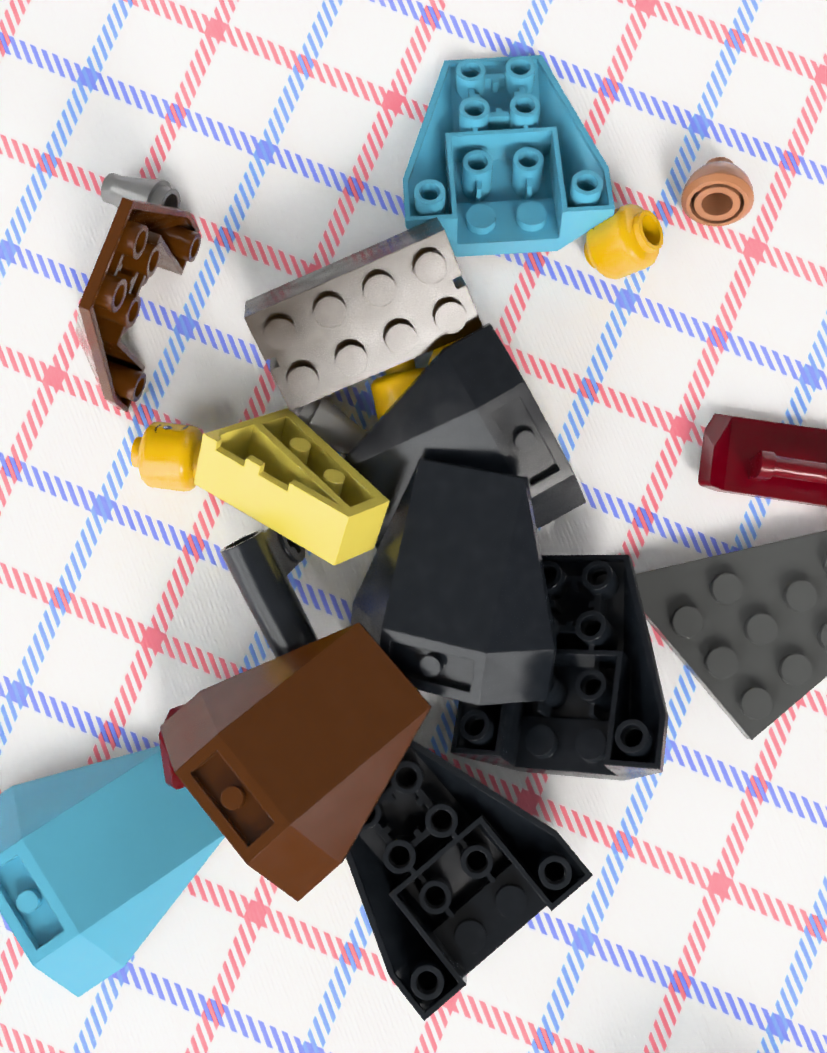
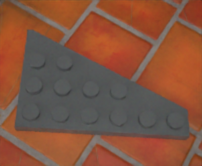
(747, 624)

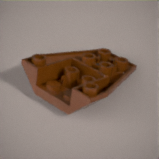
(136, 244)
(297, 753)

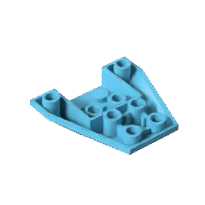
(505, 161)
(97, 863)

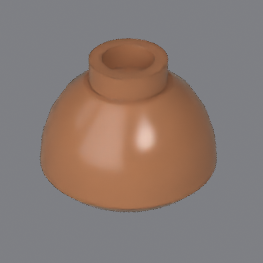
(717, 193)

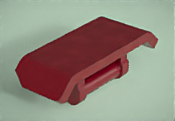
(765, 460)

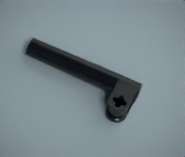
(260, 570)

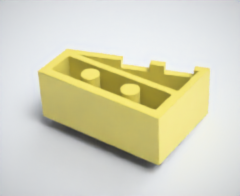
(293, 485)

